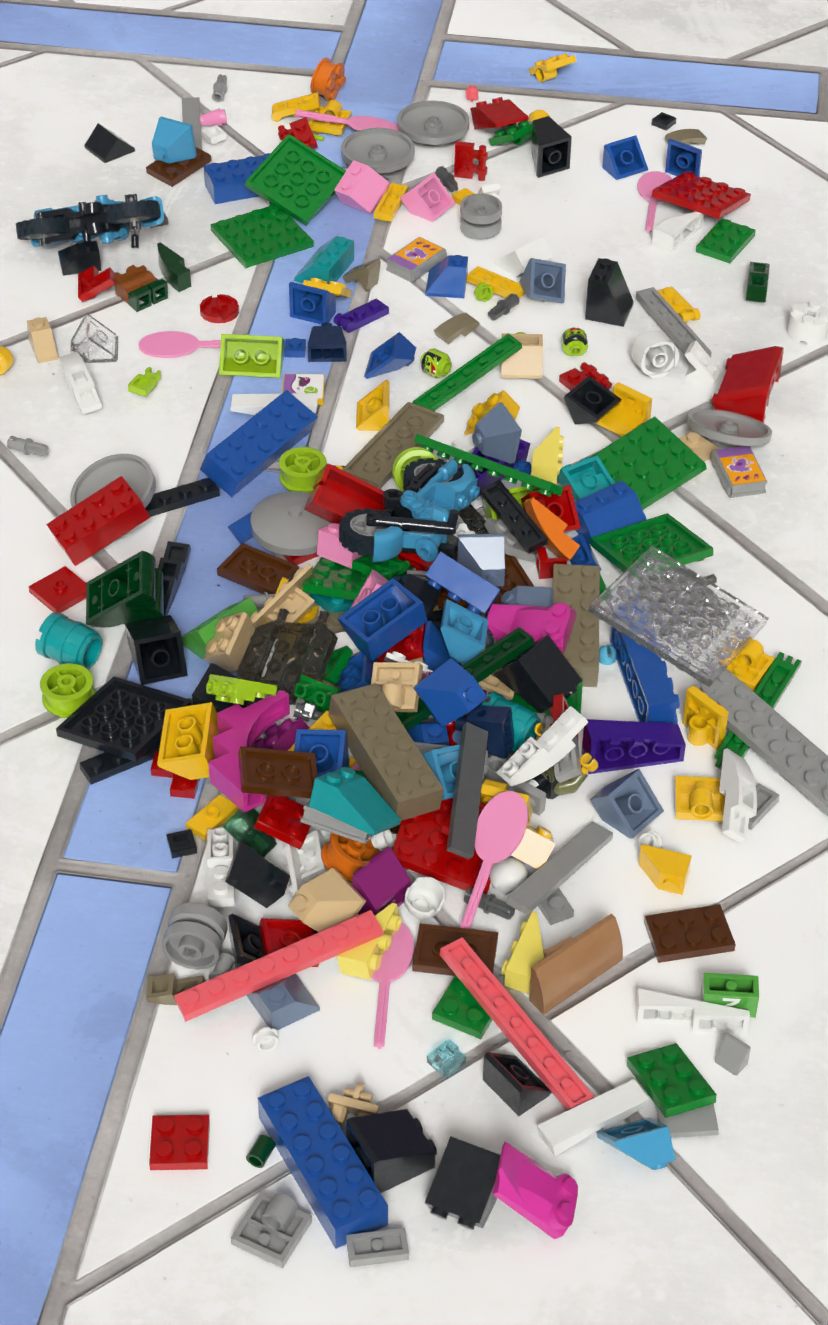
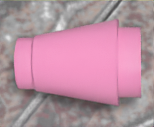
(213, 118)

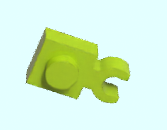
(144, 383)

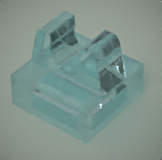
(446, 1058)

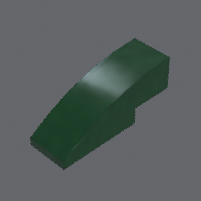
(173, 268)
(757, 282)

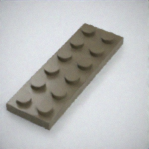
(377, 457)

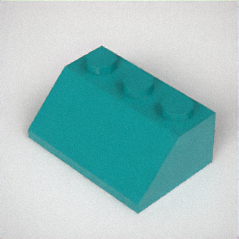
(328, 261)

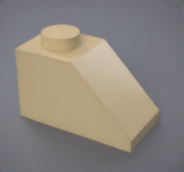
(41, 339)
(699, 445)

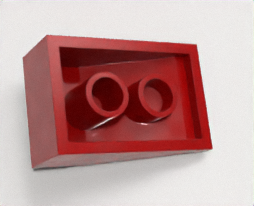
(496, 114)

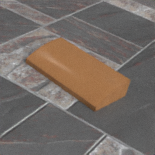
(576, 964)

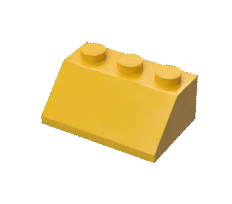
(188, 740)

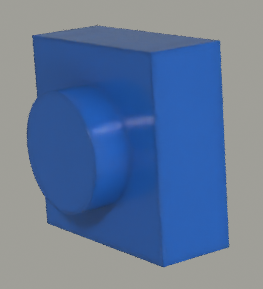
(295, 348)

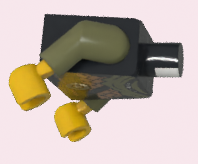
(548, 783)

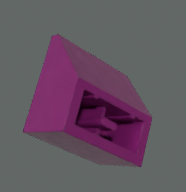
(281, 736)
(381, 882)

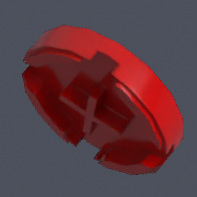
(219, 309)

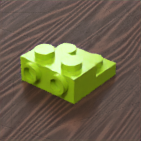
(237, 690)

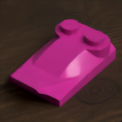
(535, 620)
(535, 1191)

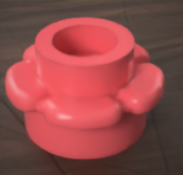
(472, 93)

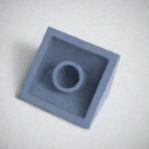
(544, 280)

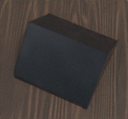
(107, 144)
(590, 401)
(245, 940)
(513, 1082)

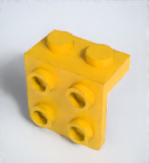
(629, 413)

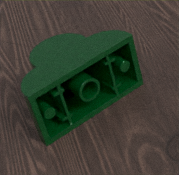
(126, 593)

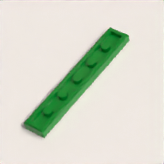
(469, 373)

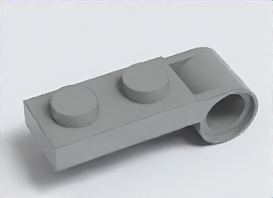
(537, 797)

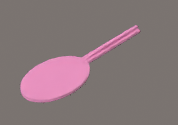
(355, 122)
(645, 187)
(172, 344)
(497, 837)
(393, 966)

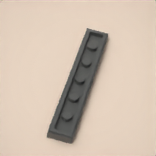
(467, 791)

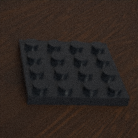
(121, 718)

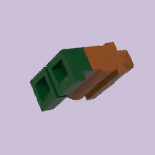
(138, 286)

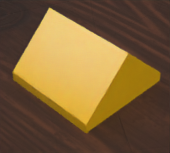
(374, 409)

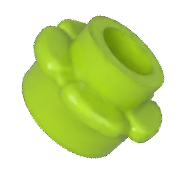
(487, 292)

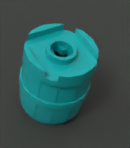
(68, 641)
(523, 719)

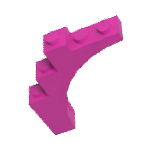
(242, 728)

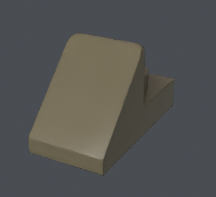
(365, 273)

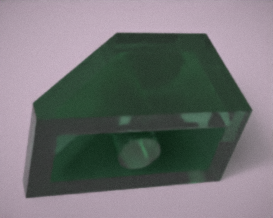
(242, 829)

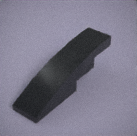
(173, 568)

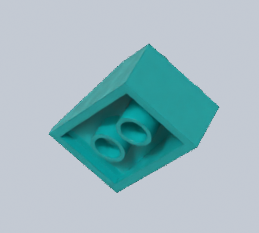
(352, 801)

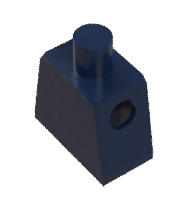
(327, 344)
(497, 722)

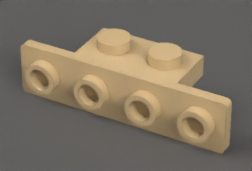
(290, 598)

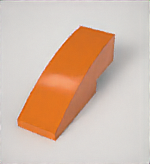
(553, 528)

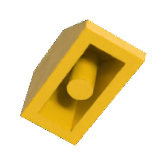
(665, 868)

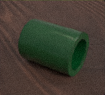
(260, 1151)

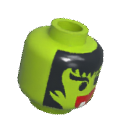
(574, 342)
(435, 363)

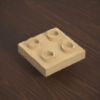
(397, 683)

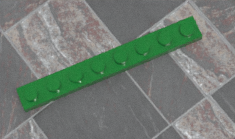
(494, 469)

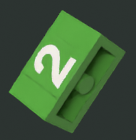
(731, 991)

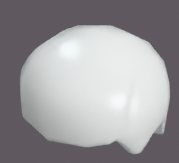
(508, 874)
(425, 897)

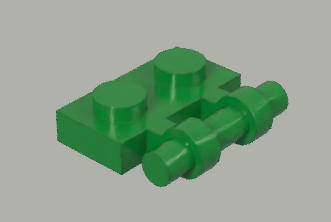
(387, 568)

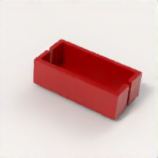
(340, 493)
(98, 520)

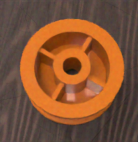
(328, 79)
(347, 855)

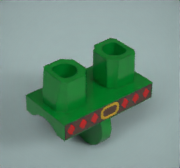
(316, 690)

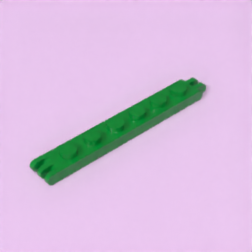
(770, 690)

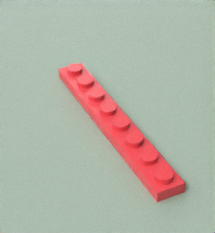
(278, 965)
(515, 1024)

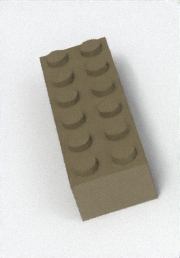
(579, 588)
(386, 751)

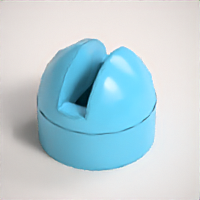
(603, 655)

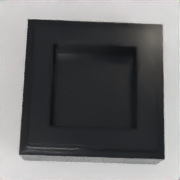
(664, 121)
(181, 843)

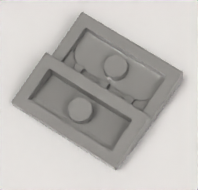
(691, 1123)

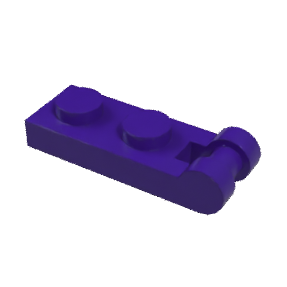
(361, 315)

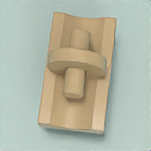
(341, 1105)

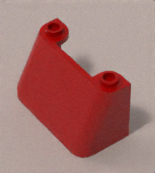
(749, 382)

